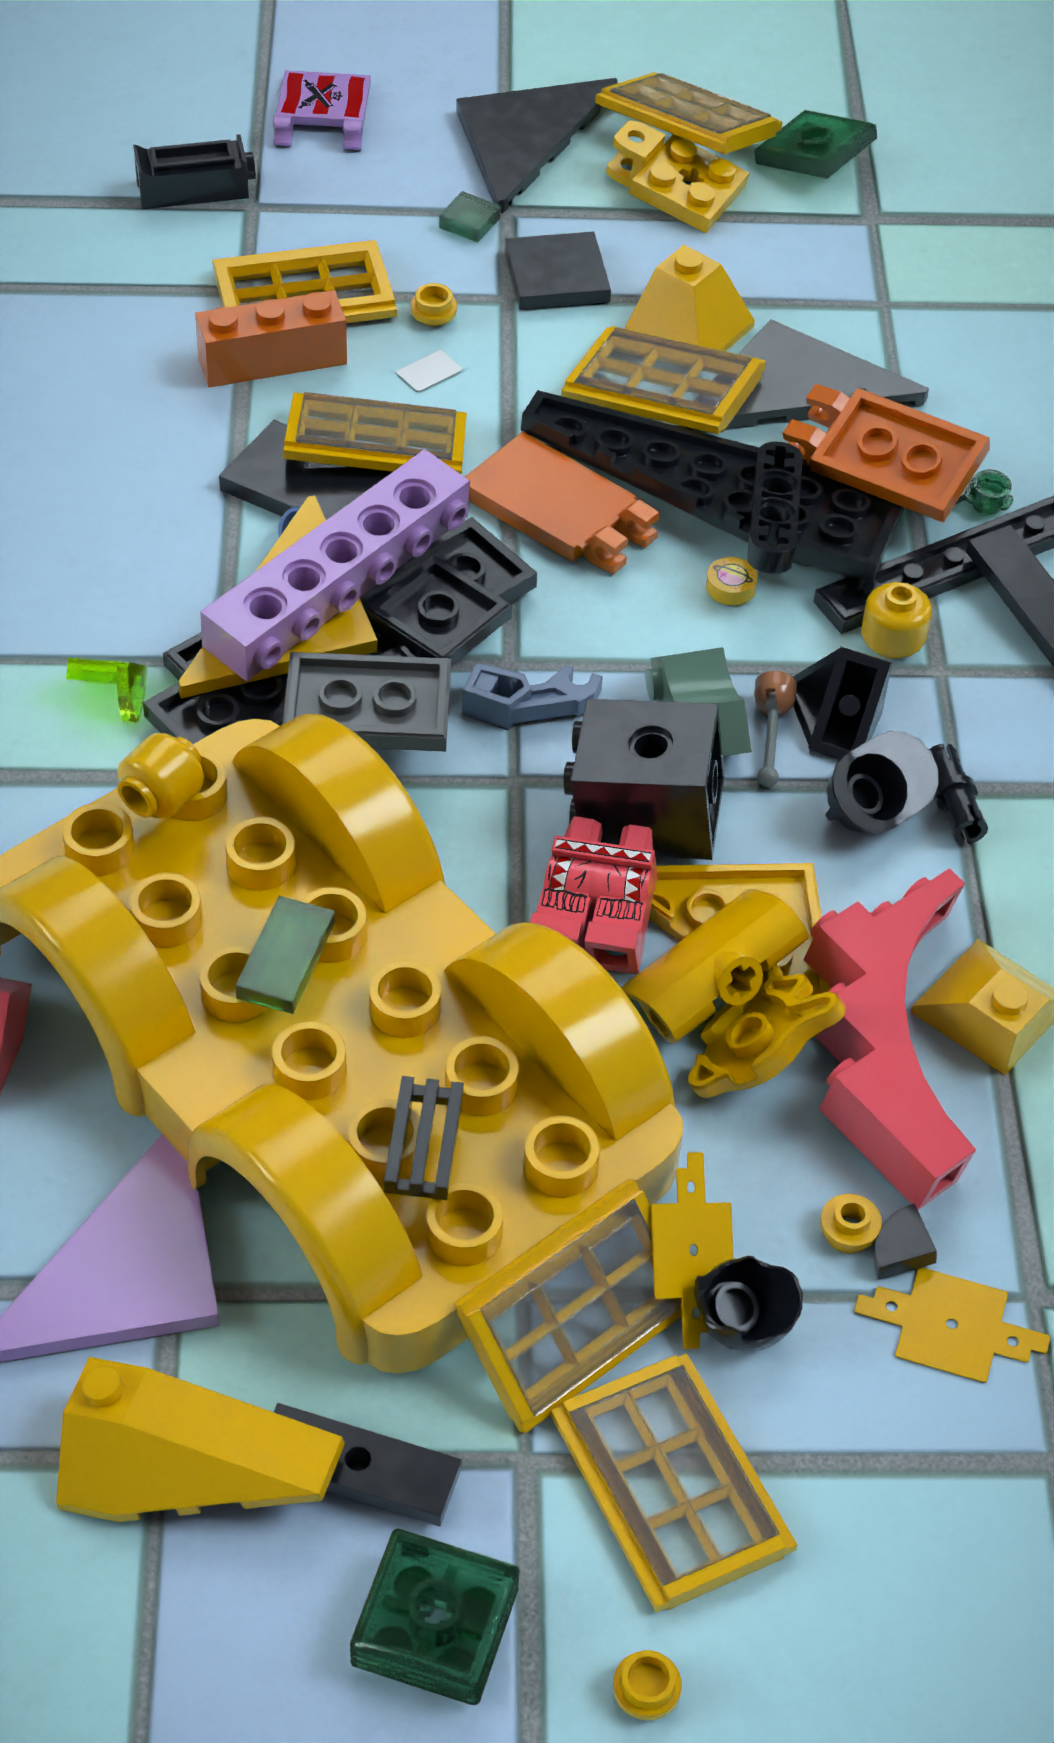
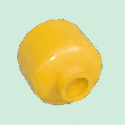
(896, 620)
(160, 776)

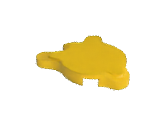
(762, 1036)

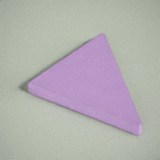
(125, 1272)

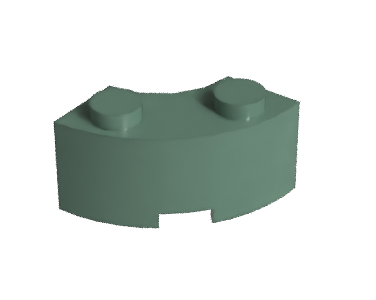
(702, 679)

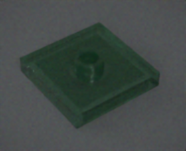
(816, 144)

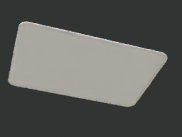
(429, 370)

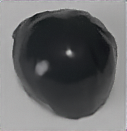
(748, 1303)

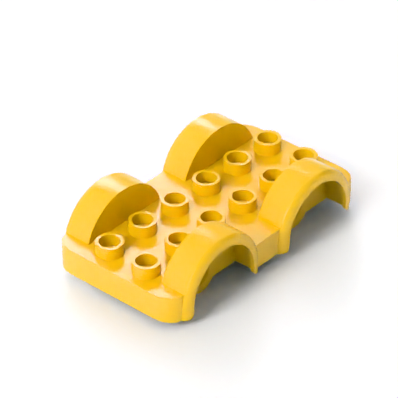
(411, 983)

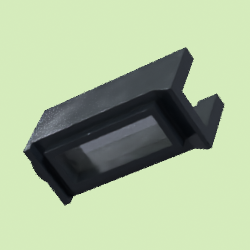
(193, 173)

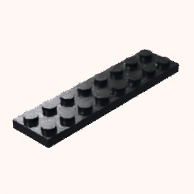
(467, 549)

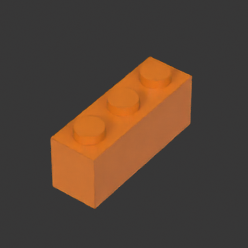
(271, 338)

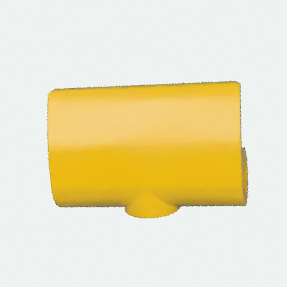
(716, 961)

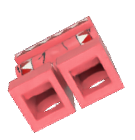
(601, 892)

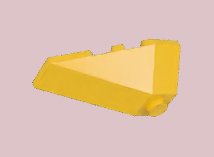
(166, 1444)

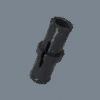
(957, 796)

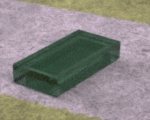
(285, 954)

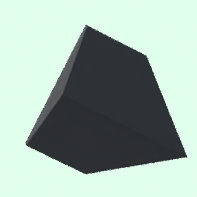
(841, 700)

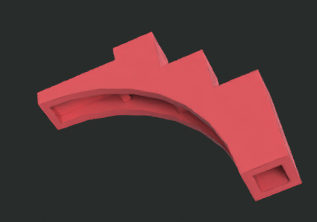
(879, 1086)

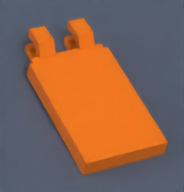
(888, 449)
(561, 503)

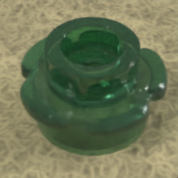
(989, 492)

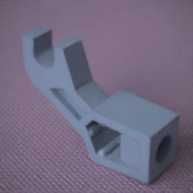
(508, 698)

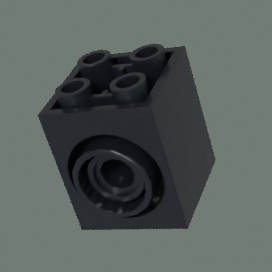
(649, 769)

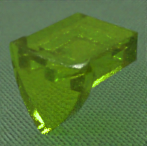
(126, 675)

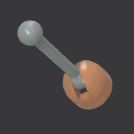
(773, 705)

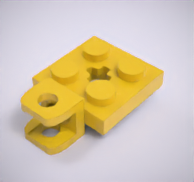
(660, 173)

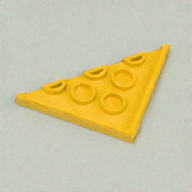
(343, 634)
(694, 893)

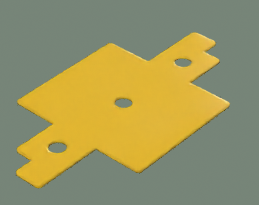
(675, 1230)
(932, 1343)

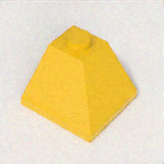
(692, 303)
(989, 1006)

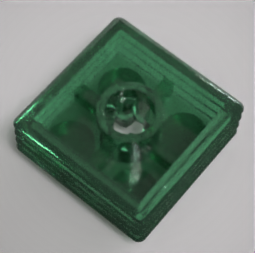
(407, 1587)

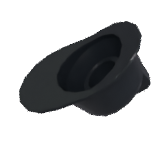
(882, 783)

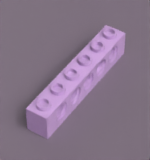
(334, 565)

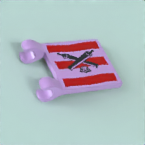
(322, 101)

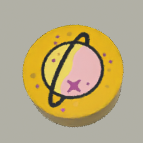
(731, 581)

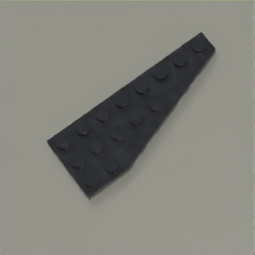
(714, 481)

